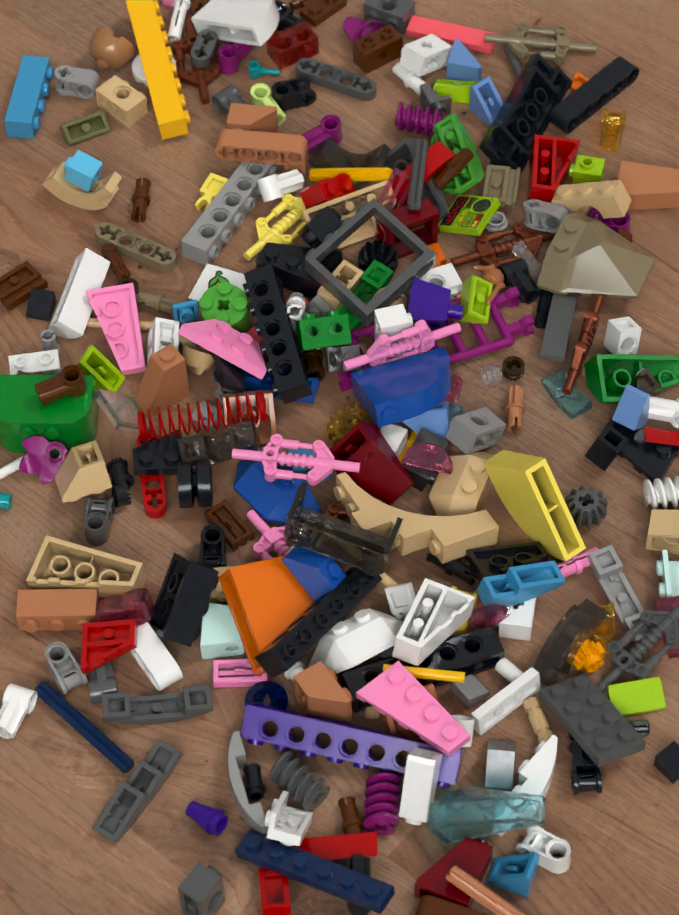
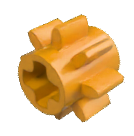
(589, 656)

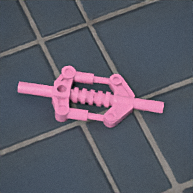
(420, 339)
(270, 457)
(271, 539)

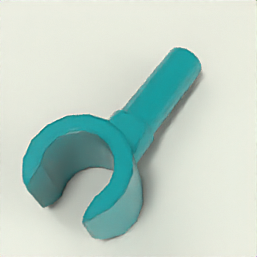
(256, 71)

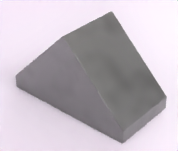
(500, 764)

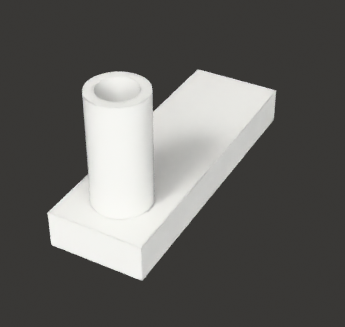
(508, 699)

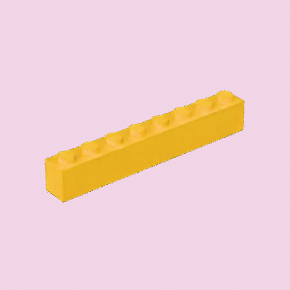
(157, 68)

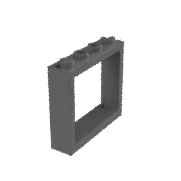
(392, 291)

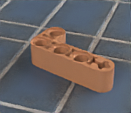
(264, 148)

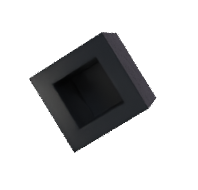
(606, 447)

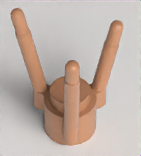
(493, 276)

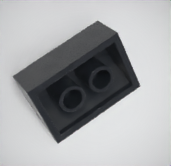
(183, 600)

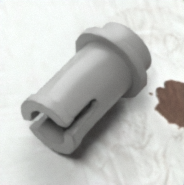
(49, 341)

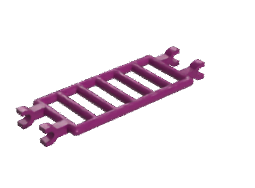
(508, 298)

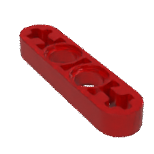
(148, 493)

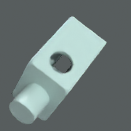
(219, 633)

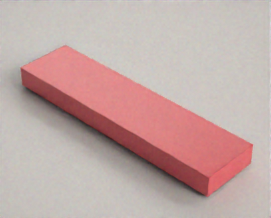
(470, 37)

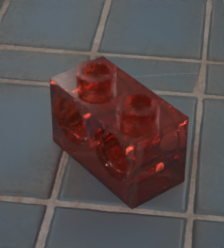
(292, 44)

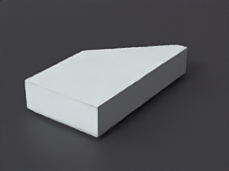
(400, 599)

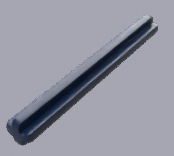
(84, 727)

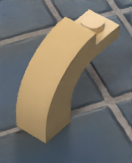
(95, 199)

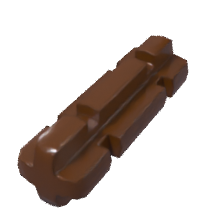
(117, 264)

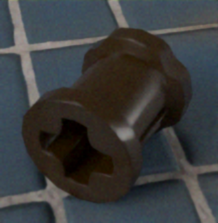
(312, 361)

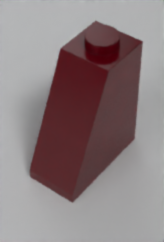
(469, 855)

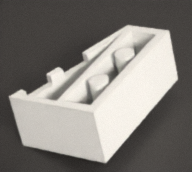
(431, 620)

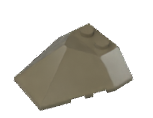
(593, 260)

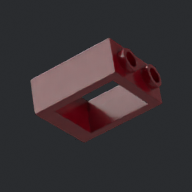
(426, 214)

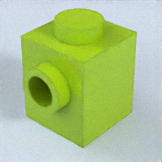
(587, 169)

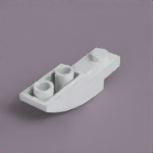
(537, 774)

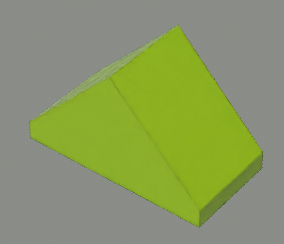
(105, 373)

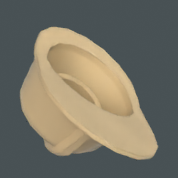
(196, 358)

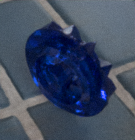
(276, 693)

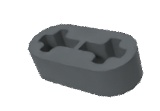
(208, 50)

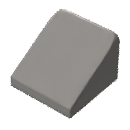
(470, 691)

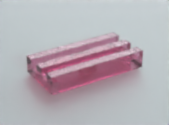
(403, 176)

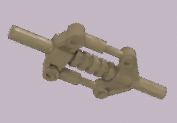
(519, 43)

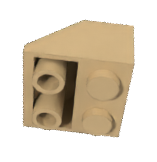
(82, 473)

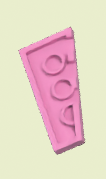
(409, 703)

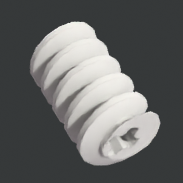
(661, 493)

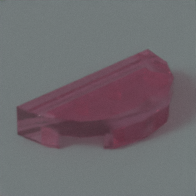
(428, 457)
(489, 615)

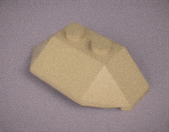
(348, 206)
(464, 488)

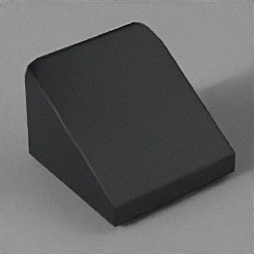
(41, 304)
(668, 762)

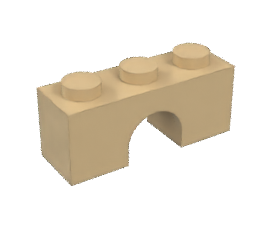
(606, 196)

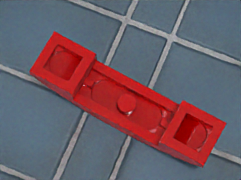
(436, 160)

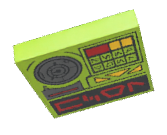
(469, 214)

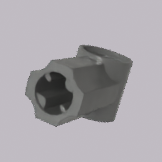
(224, 98)
(102, 682)

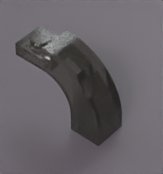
(331, 155)
(566, 639)

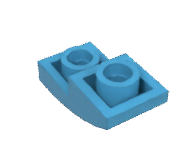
(185, 312)

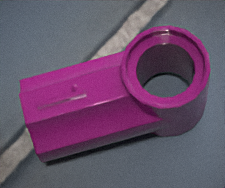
(231, 55)
(329, 127)

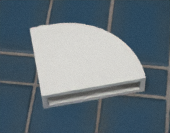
(239, 20)

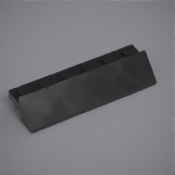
(525, 113)

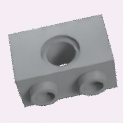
(475, 430)

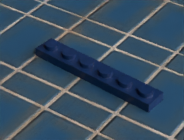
(315, 871)

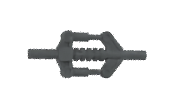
(627, 663)

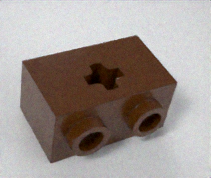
(377, 48)

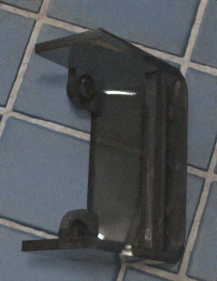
(338, 538)

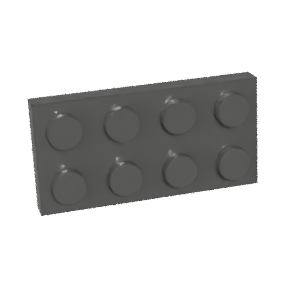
(592, 719)

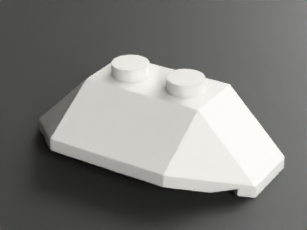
(356, 640)

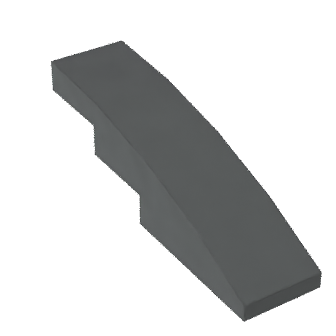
(559, 327)
(138, 791)

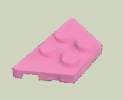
(227, 343)

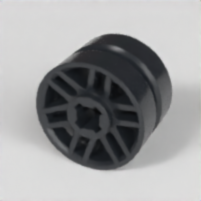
(195, 484)

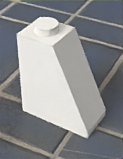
(419, 785)

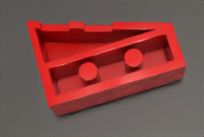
(549, 165)

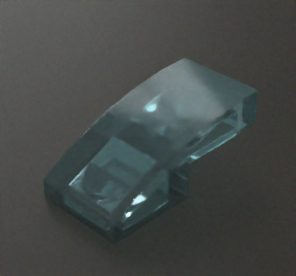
(571, 404)

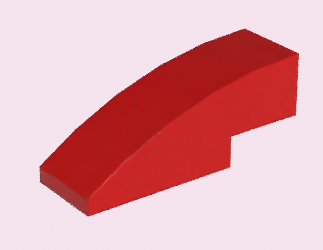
(274, 893)

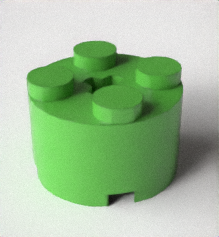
(226, 304)

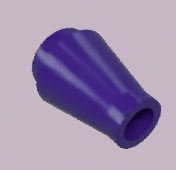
(208, 818)

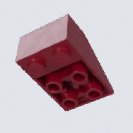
(380, 469)

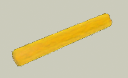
(355, 174)

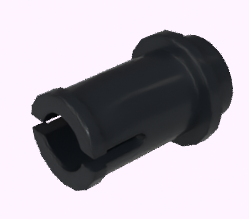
(254, 788)

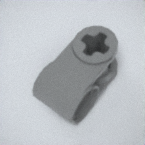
(77, 83)
(542, 215)
(64, 671)

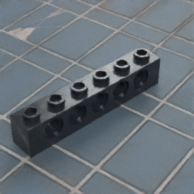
(296, 383)
(315, 622)
(481, 640)

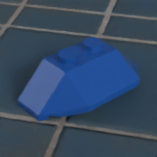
(267, 498)

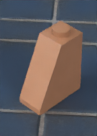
(163, 381)

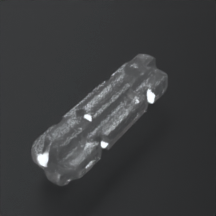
(519, 249)

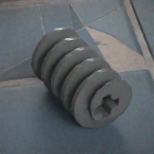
(297, 783)

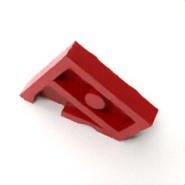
(106, 642)

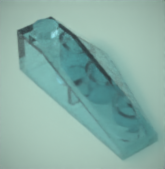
(483, 812)

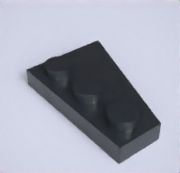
(647, 457)
(498, 559)

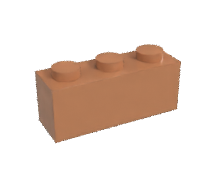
(56, 609)

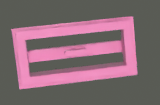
(235, 678)

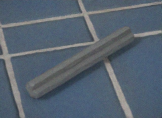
(417, 174)

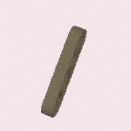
(138, 243)

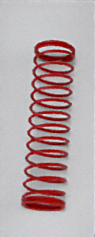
(260, 406)

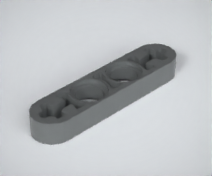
(360, 88)

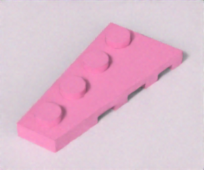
(120, 323)

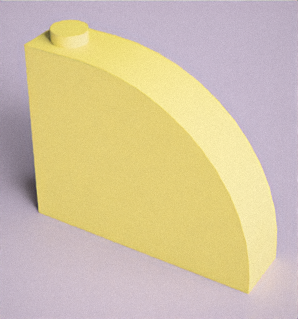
(535, 502)

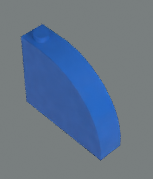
(403, 386)

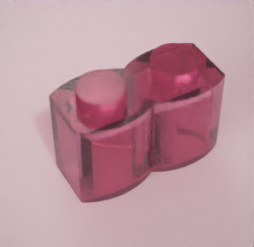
(133, 605)

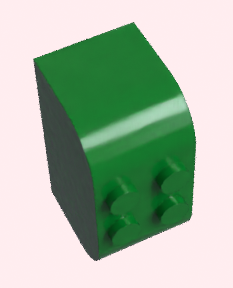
(65, 420)

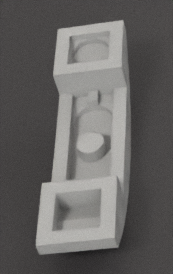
(617, 589)
(252, 813)

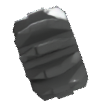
(586, 506)

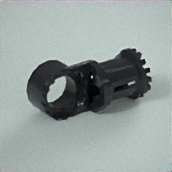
(120, 481)

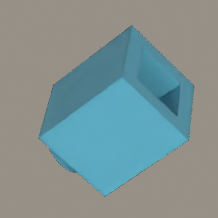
(82, 170)

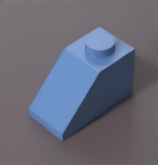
(434, 420)

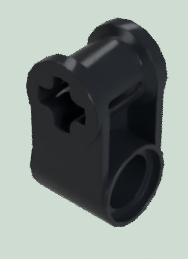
(290, 93)
(213, 553)

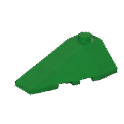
(611, 373)

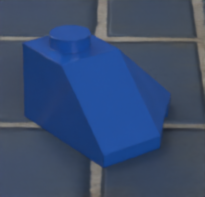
(314, 571)

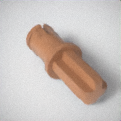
(515, 409)

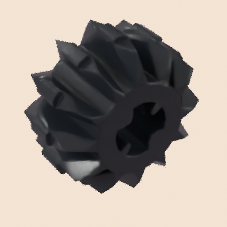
(379, 251)

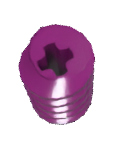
(417, 119)
(381, 803)

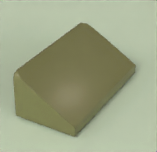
(85, 128)

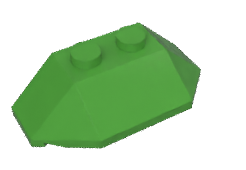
(455, 137)

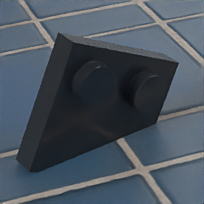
(157, 456)

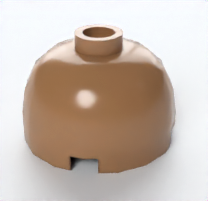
(110, 50)

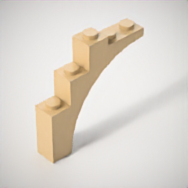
(444, 535)

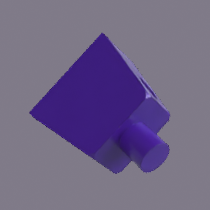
(432, 304)

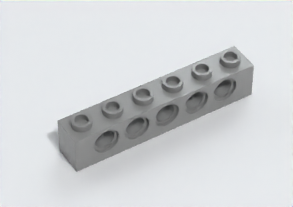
(225, 212)

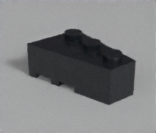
(290, 266)

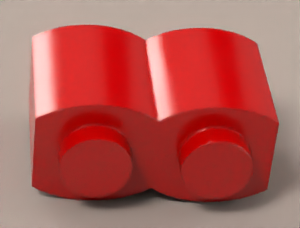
(327, 190)

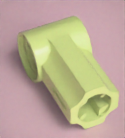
(261, 95)

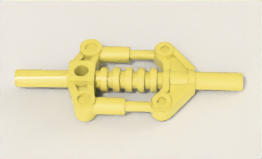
(274, 234)

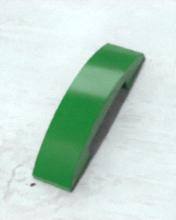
(373, 279)

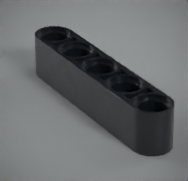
(593, 95)

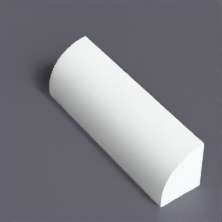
(74, 306)

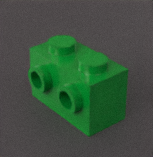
(323, 331)

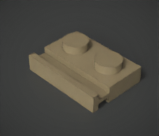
(503, 184)

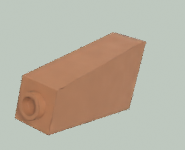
(650, 185)

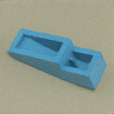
(520, 584)

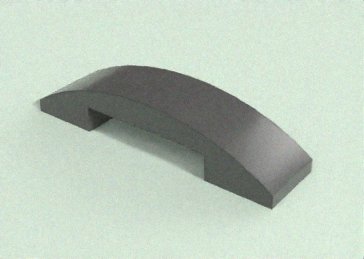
(157, 708)

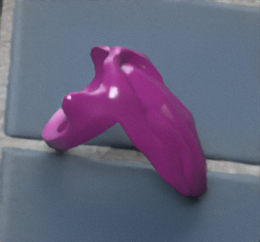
(358, 28)

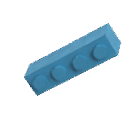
(29, 97)

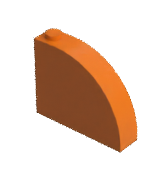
(262, 603)

